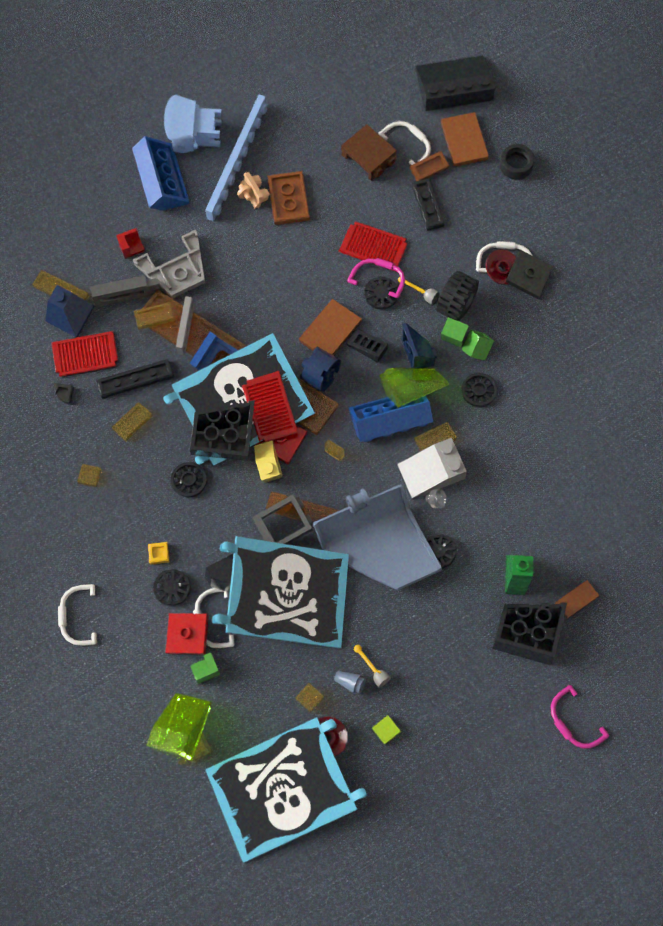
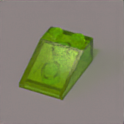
(409, 384)
(179, 727)

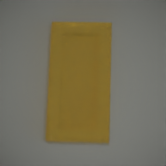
(154, 315)
(131, 421)
(435, 436)

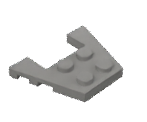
(177, 274)

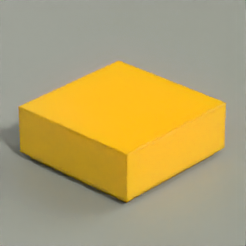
(158, 553)

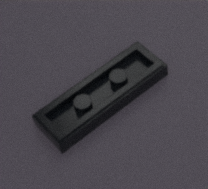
(428, 204)

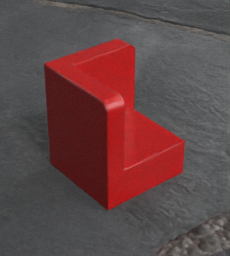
(130, 243)

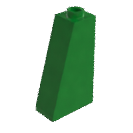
(518, 574)

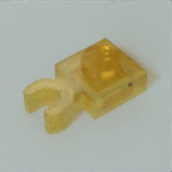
(201, 750)

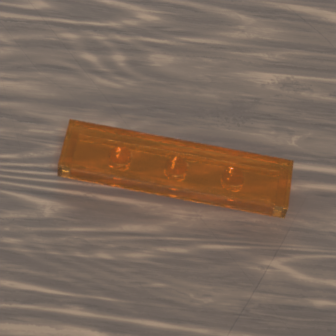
(314, 510)

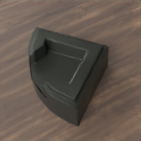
(64, 392)

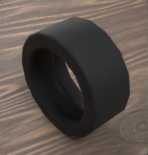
(521, 150)

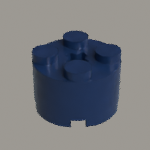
(320, 369)

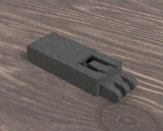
(124, 290)

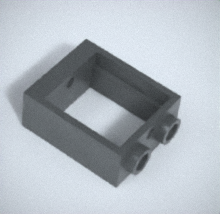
(298, 504)

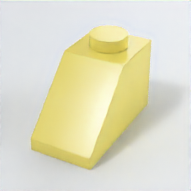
(267, 462)

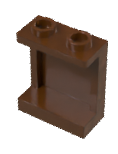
(369, 151)

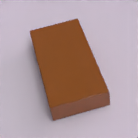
(429, 166)
(578, 598)

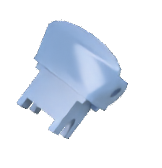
(187, 121)

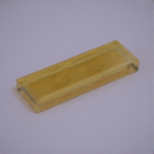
(46, 283)

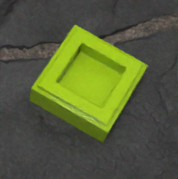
(386, 730)

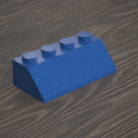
(160, 174)
(384, 417)

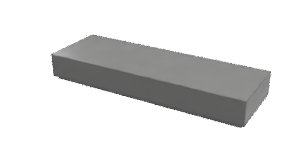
(185, 324)

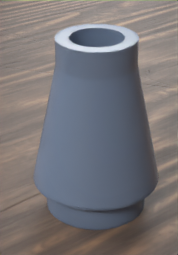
(351, 681)

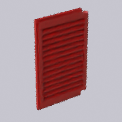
(372, 243)
(85, 353)
(271, 408)

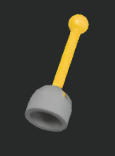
(430, 295)
(380, 676)

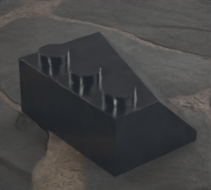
(223, 431)
(530, 630)

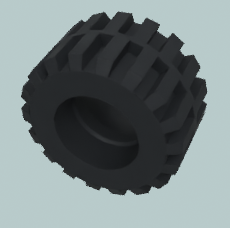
(457, 295)

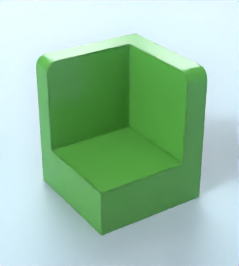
(454, 332)
(477, 345)
(205, 669)

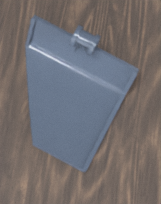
(379, 538)

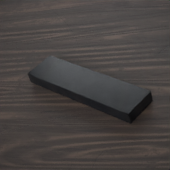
(135, 378)

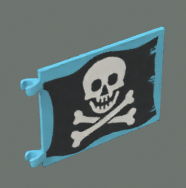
(222, 384)
(285, 592)
(282, 789)

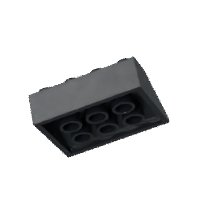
(455, 83)

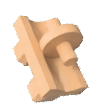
(250, 190)

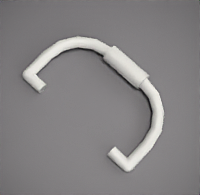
(419, 134)
(499, 245)
(197, 611)
(62, 615)

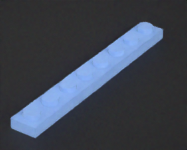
(234, 163)

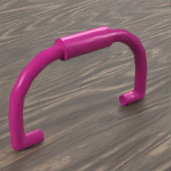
(382, 263)
(565, 731)

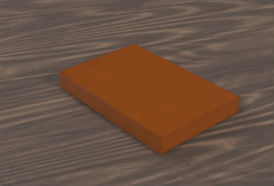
(464, 139)
(288, 198)
(330, 328)

